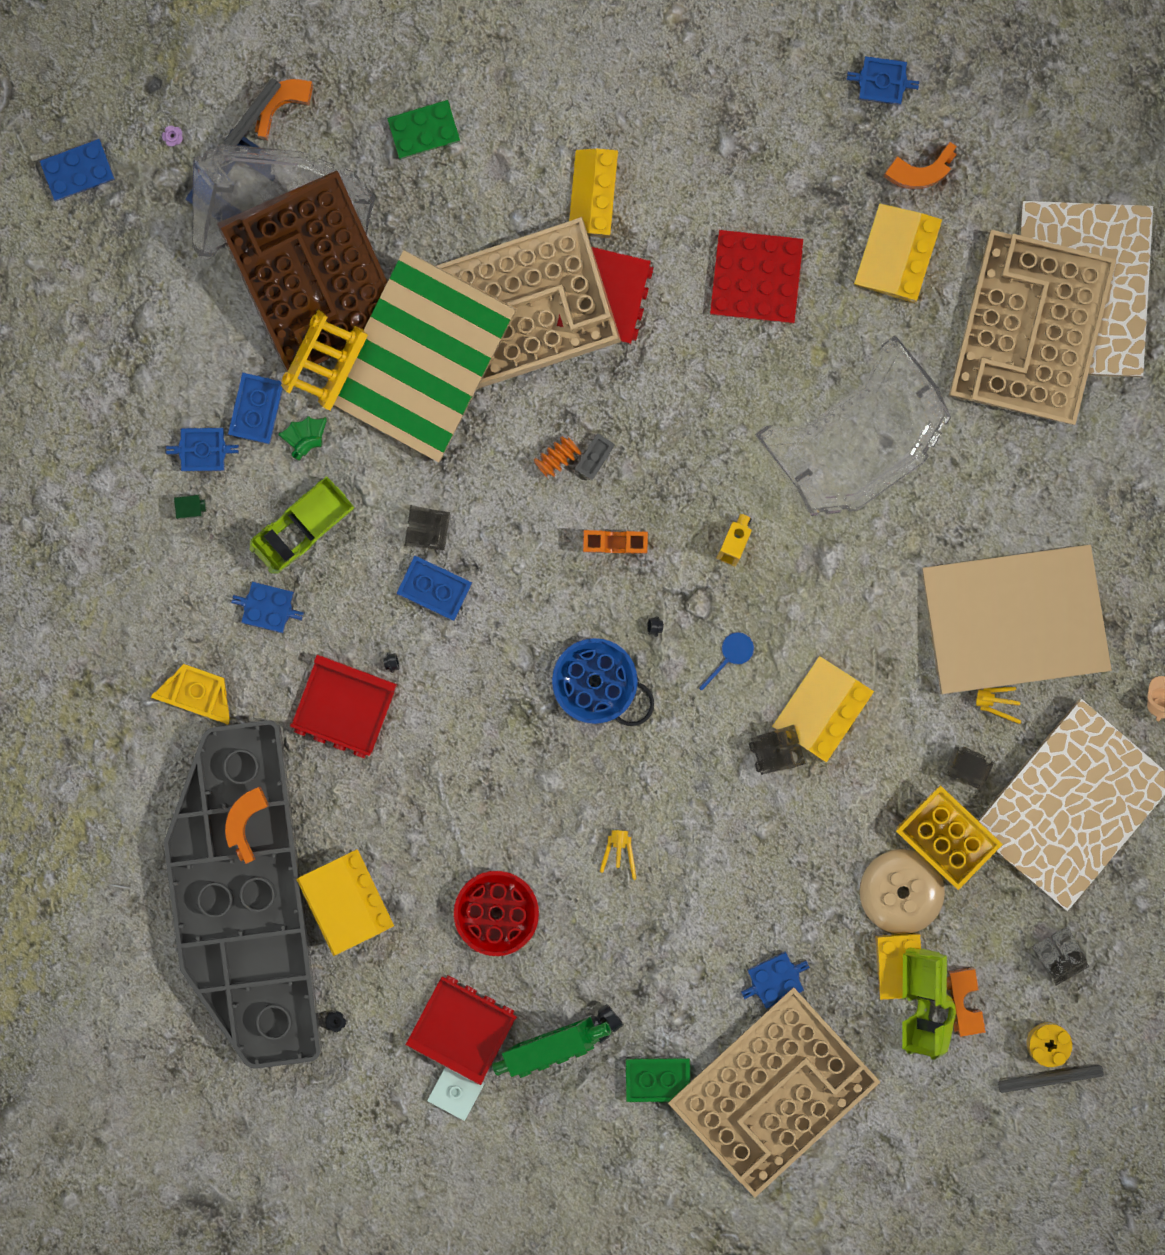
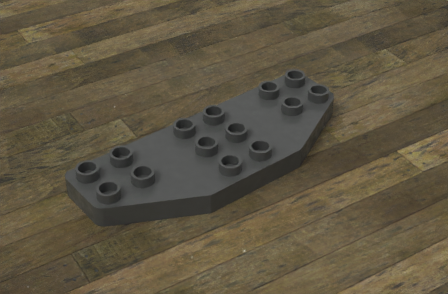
(237, 921)

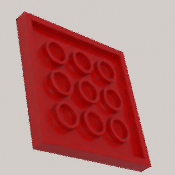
(756, 276)

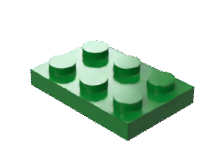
(423, 129)
(656, 1078)

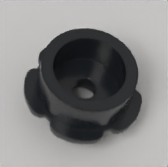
(655, 626)
(391, 662)
(330, 1025)

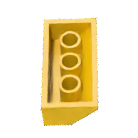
(594, 190)

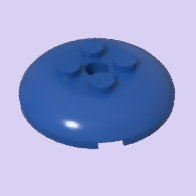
(572, 677)

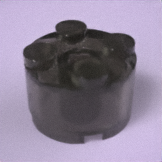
(969, 766)

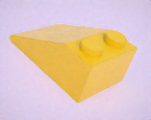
(890, 962)

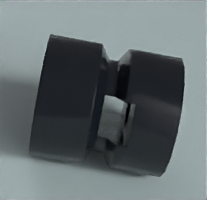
(614, 1021)

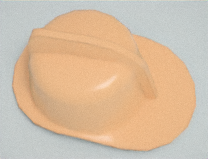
(1156, 697)

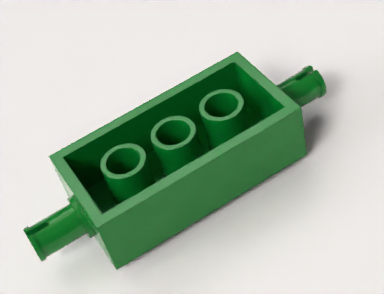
(551, 1048)

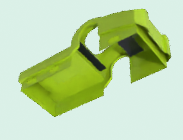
(313, 514)
(926, 981)

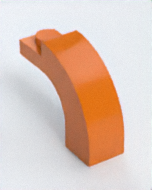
(291, 91)
(913, 177)
(237, 819)

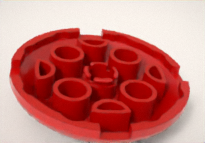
(494, 935)

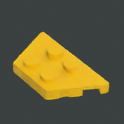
(196, 692)

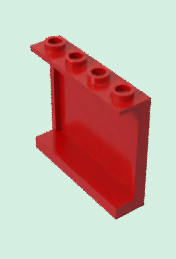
(624, 284)
(343, 706)
(461, 1029)

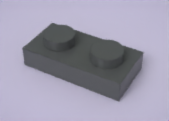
(594, 456)

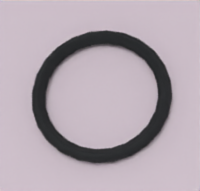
(627, 723)

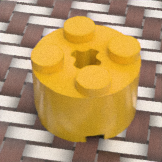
(1043, 1034)

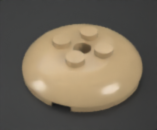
(880, 888)

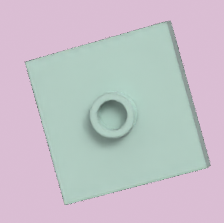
(455, 1093)

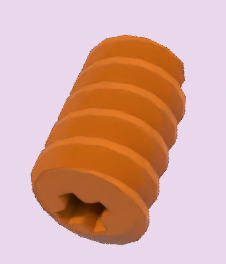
(557, 456)

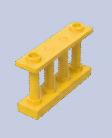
(336, 376)

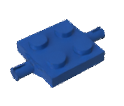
(882, 80)
(202, 449)
(267, 607)
(774, 979)

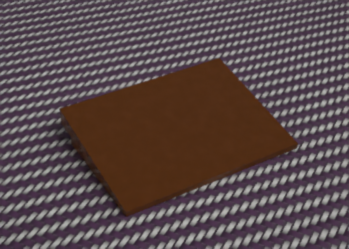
(303, 258)

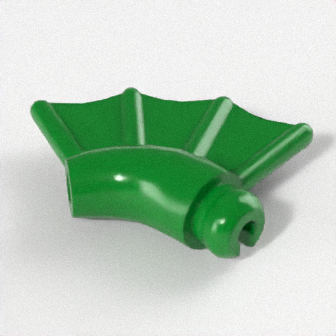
(304, 436)

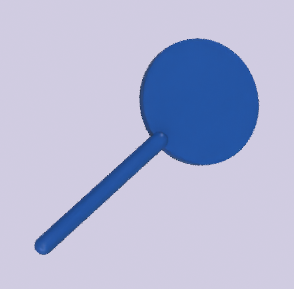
(736, 649)

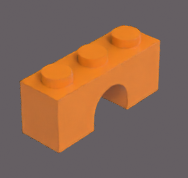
(615, 542)
(965, 1021)

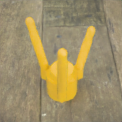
(986, 698)
(619, 840)

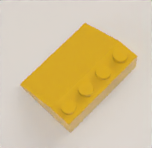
(898, 252)
(824, 708)
(948, 837)
(345, 902)

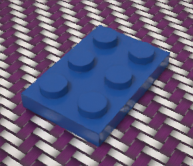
(77, 170)
(256, 408)
(434, 588)

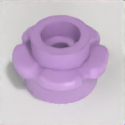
(177, 136)

